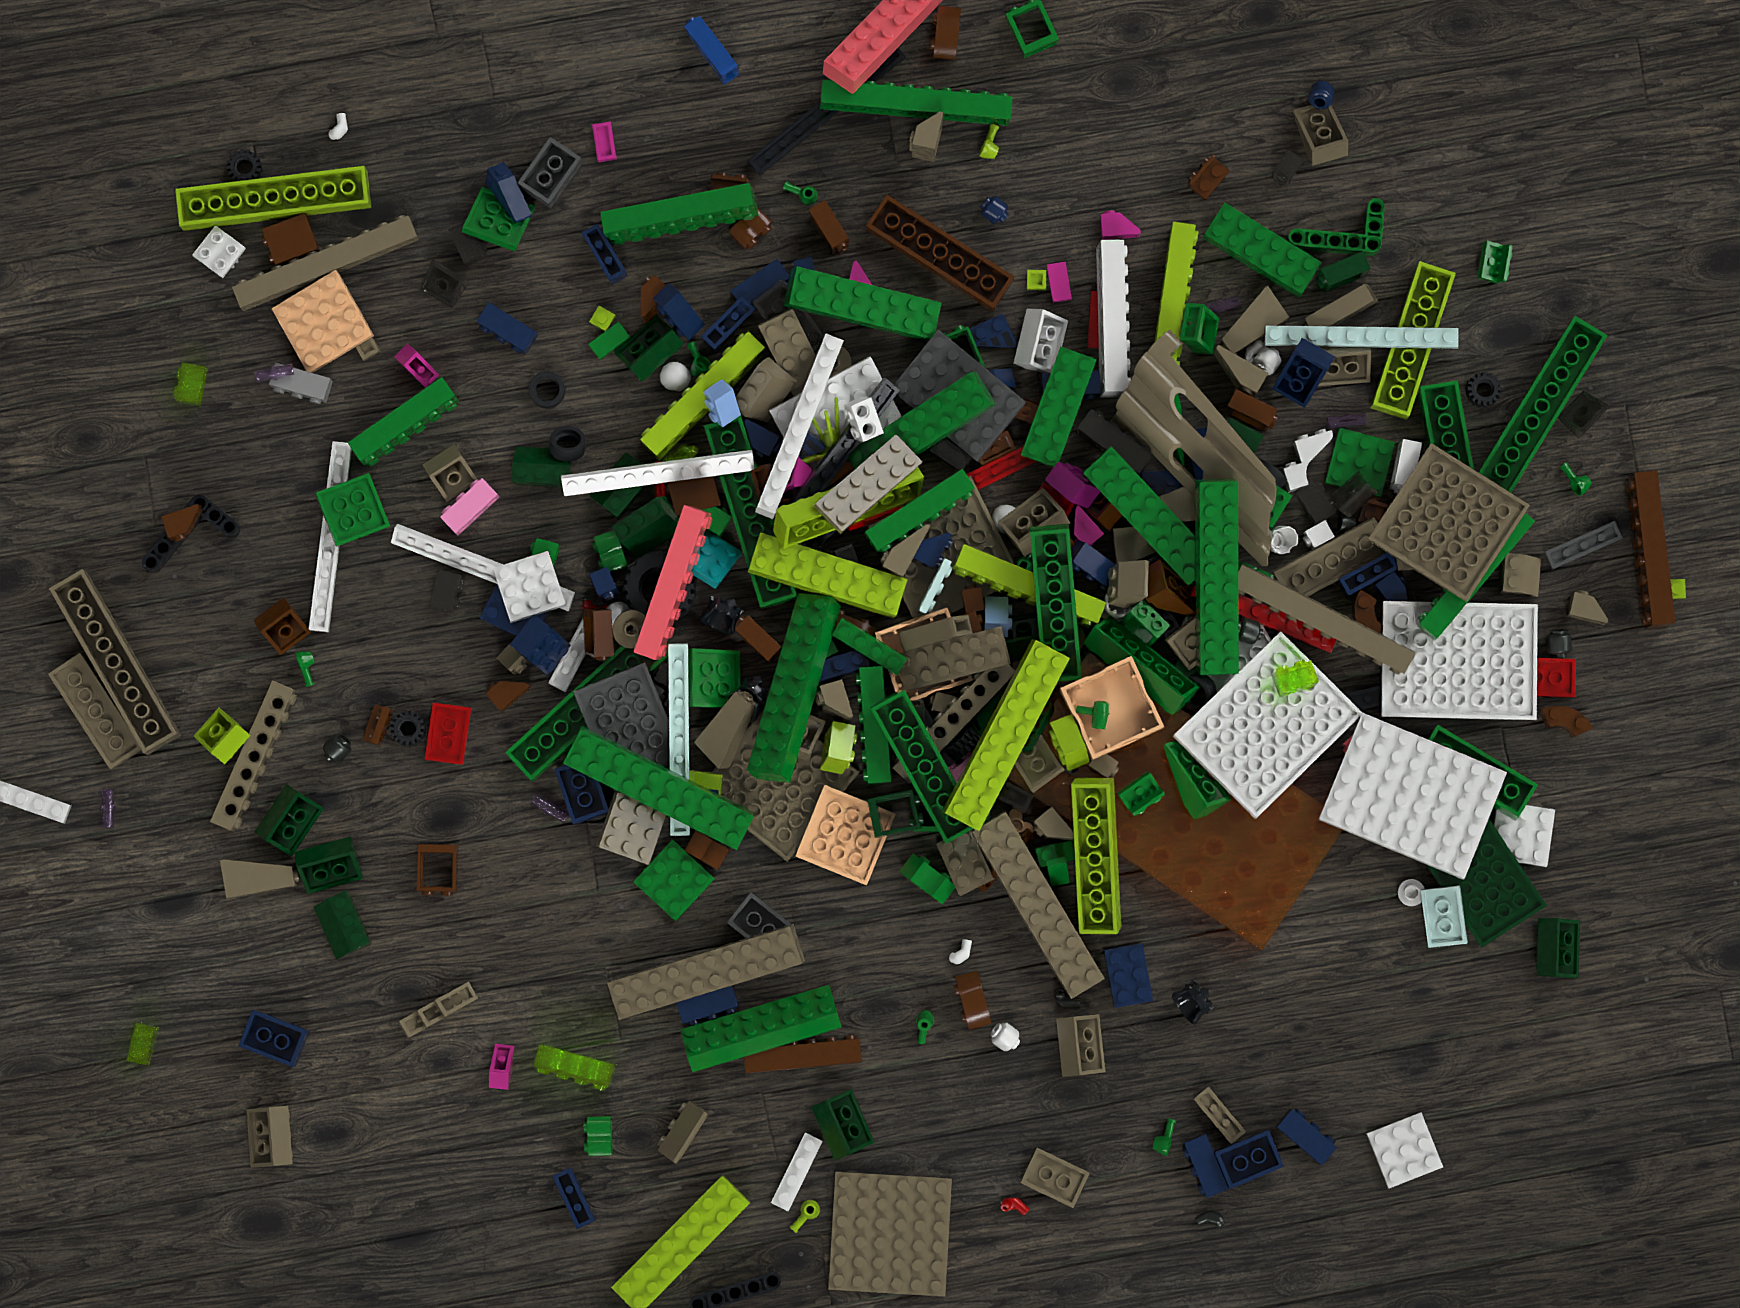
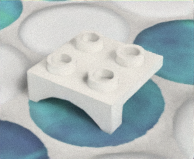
(219, 251)

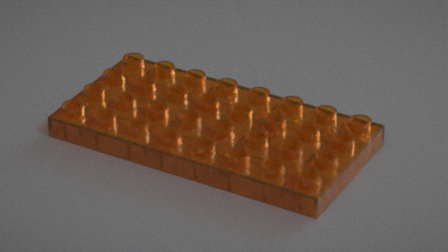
(1223, 863)

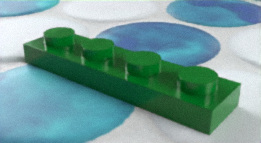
(870, 646)

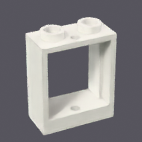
(1405, 462)

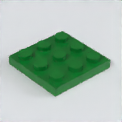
(492, 223)
(1360, 453)
(352, 509)
(712, 676)
(674, 880)

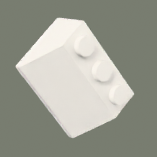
(1040, 340)

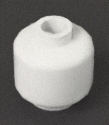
(1268, 360)
(1005, 1036)

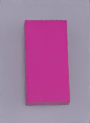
(604, 142)
(1059, 282)

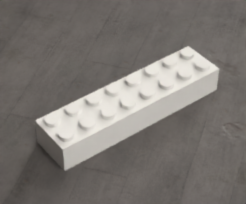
(1112, 317)

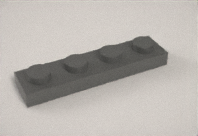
(1583, 545)

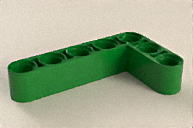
(1343, 238)

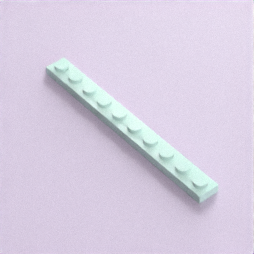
(1362, 336)
(678, 720)

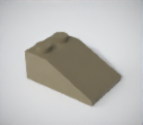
(1321, 134)
(1242, 373)
(902, 554)

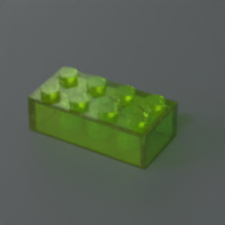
(574, 1065)

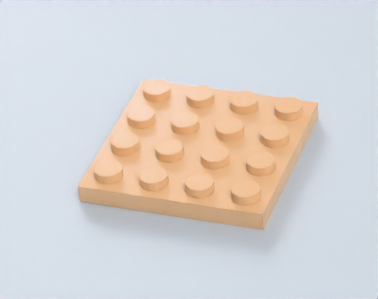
(322, 322)
(843, 835)

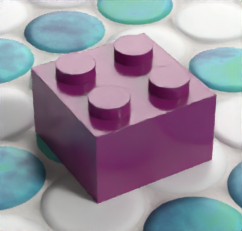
(1072, 484)

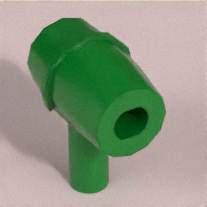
(1099, 713)
(924, 1021)

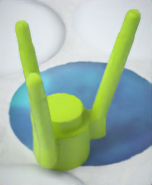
(830, 434)

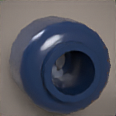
(1321, 95)
(994, 209)

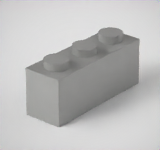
(303, 385)

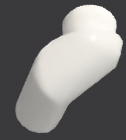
(341, 127)
(1253, 349)
(962, 954)

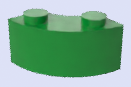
(928, 879)

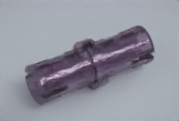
(1224, 304)
(274, 372)
(1333, 422)
(107, 808)
(550, 808)

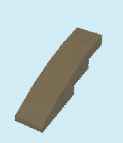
(438, 1010)

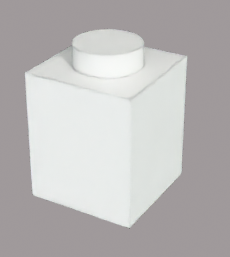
(1318, 535)

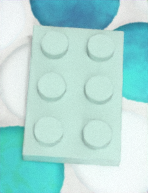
(935, 587)
(1444, 916)

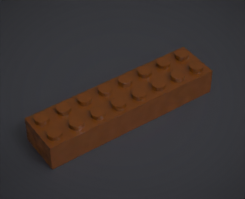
(939, 253)
(1650, 550)

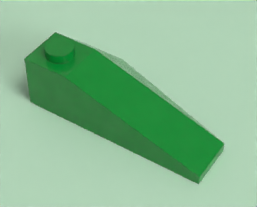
(1197, 789)

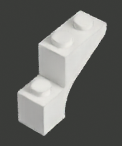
(1306, 449)

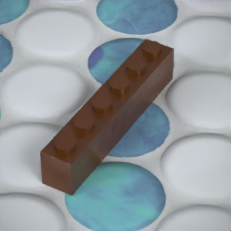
(805, 1055)

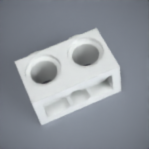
(867, 416)

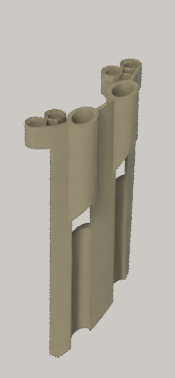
(1151, 416)

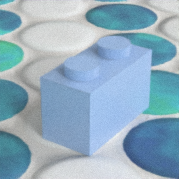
(721, 403)
(997, 613)

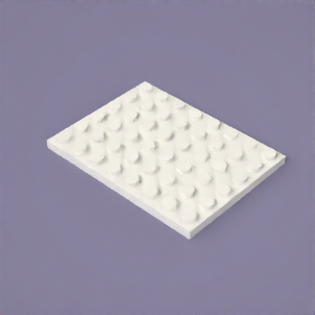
(1472, 671)
(1265, 741)
(1412, 796)

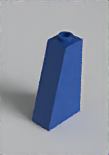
(712, 50)

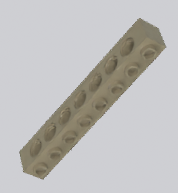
(965, 716)
(244, 761)

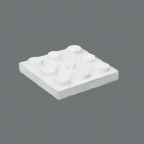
(529, 587)
(1529, 835)
(1404, 1150)

